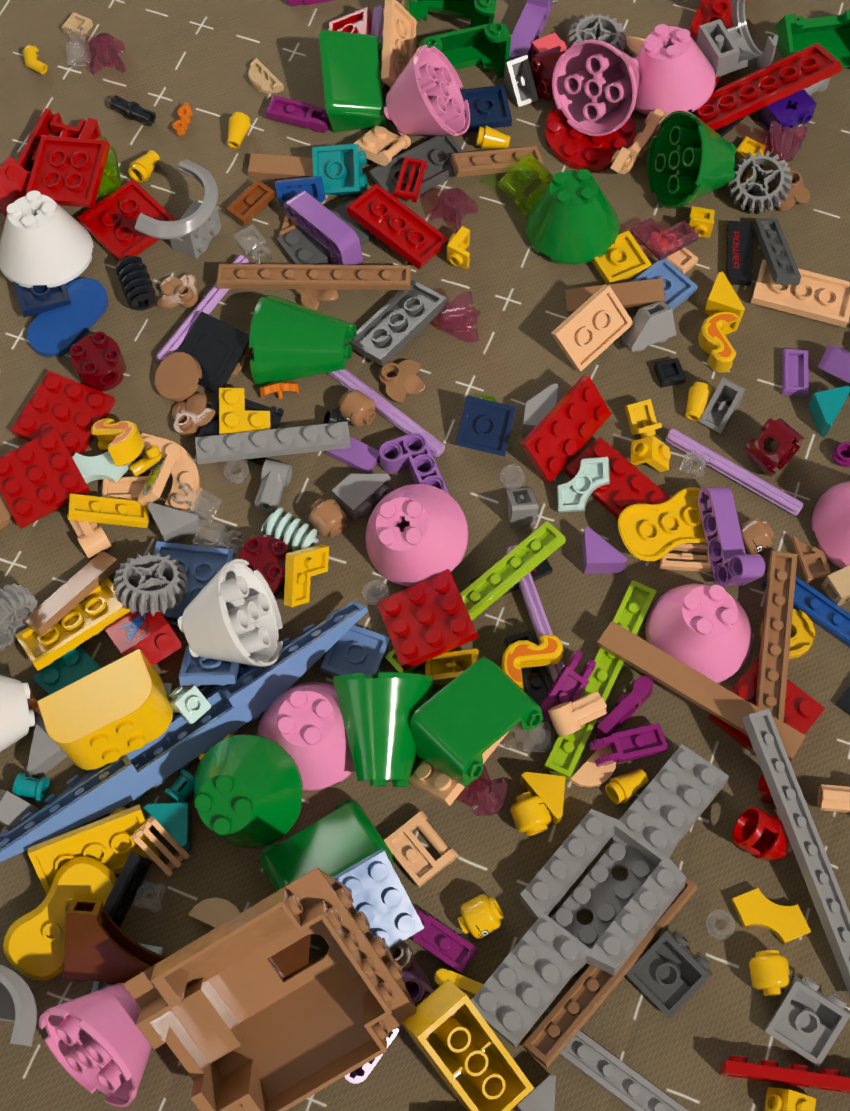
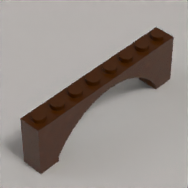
(104, 953)

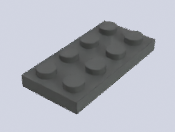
(439, 167)
(304, 249)
(398, 323)

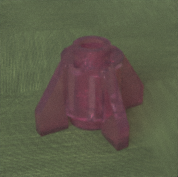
(106, 53)
(784, 141)
(454, 207)
(459, 318)
(484, 794)

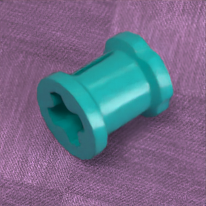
(31, 787)
(173, 791)

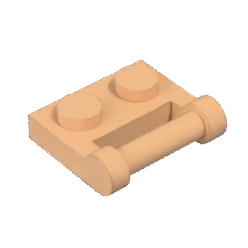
(378, 140)
(412, 854)

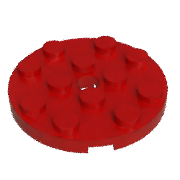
(583, 150)

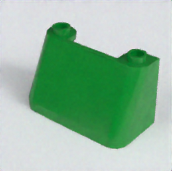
(479, 11)
(828, 31)
(473, 46)
(352, 80)
(469, 718)
(328, 844)

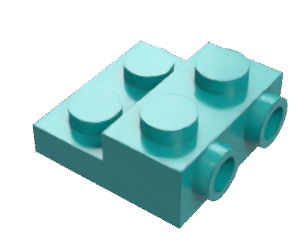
(340, 169)

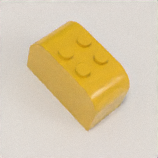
(108, 712)
(466, 1051)

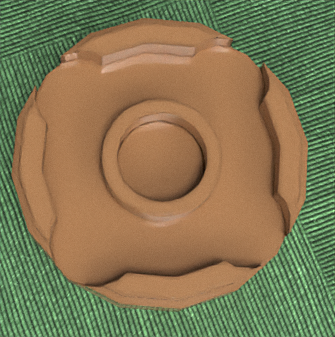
(178, 376)

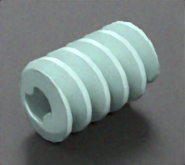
(288, 532)

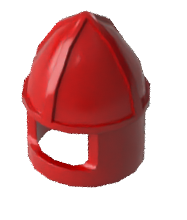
(761, 835)

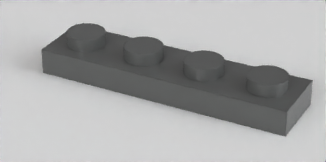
(776, 251)

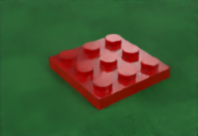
(69, 169)
(115, 218)
(63, 406)
(39, 478)
(427, 620)
(799, 710)

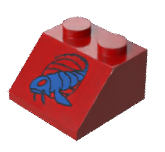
(145, 632)

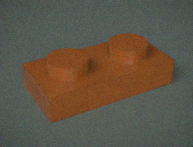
(250, 202)

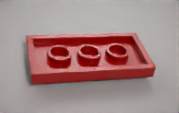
(397, 226)
(566, 428)
(626, 485)

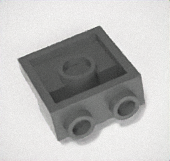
(670, 972)

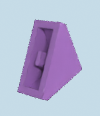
(600, 556)

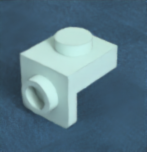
(189, 703)

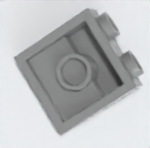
(808, 1019)

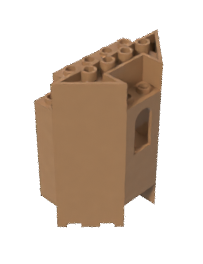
(267, 1038)

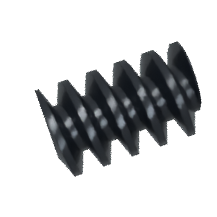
(136, 283)

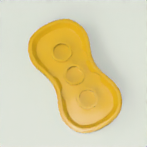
(656, 529)
(37, 939)

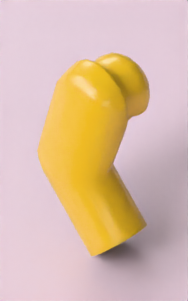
(31, 61)

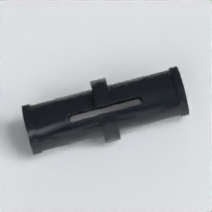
(132, 110)

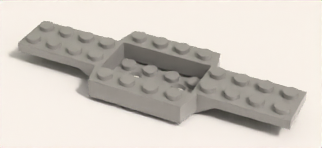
(621, 909)

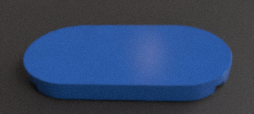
(61, 328)

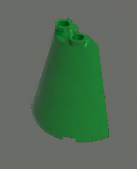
(296, 341)
(378, 720)

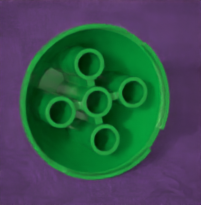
(687, 160)
(572, 219)
(248, 791)

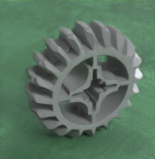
(597, 28)
(776, 172)
(150, 584)
(15, 606)

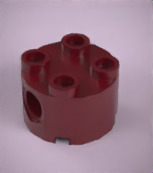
(542, 70)
(98, 361)
(759, 449)
(267, 557)

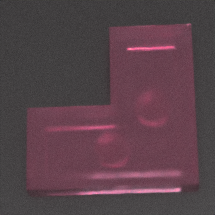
(664, 242)

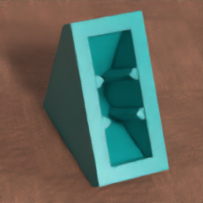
(826, 406)
(175, 819)

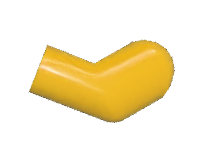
(147, 462)

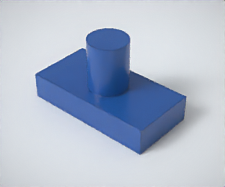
(290, 187)

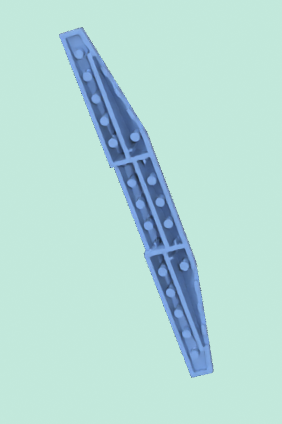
(138, 771)

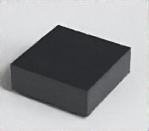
(669, 372)

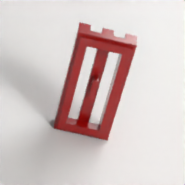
(407, 194)

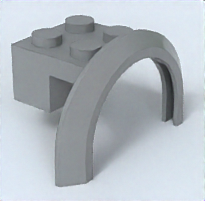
(733, 47)
(198, 223)
(17, 1006)

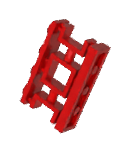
(53, 123)

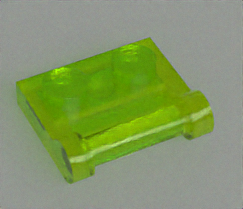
(521, 177)

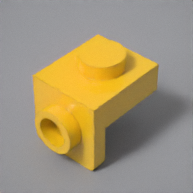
(702, 221)
(456, 248)
(642, 418)
(650, 451)
(788, 1100)

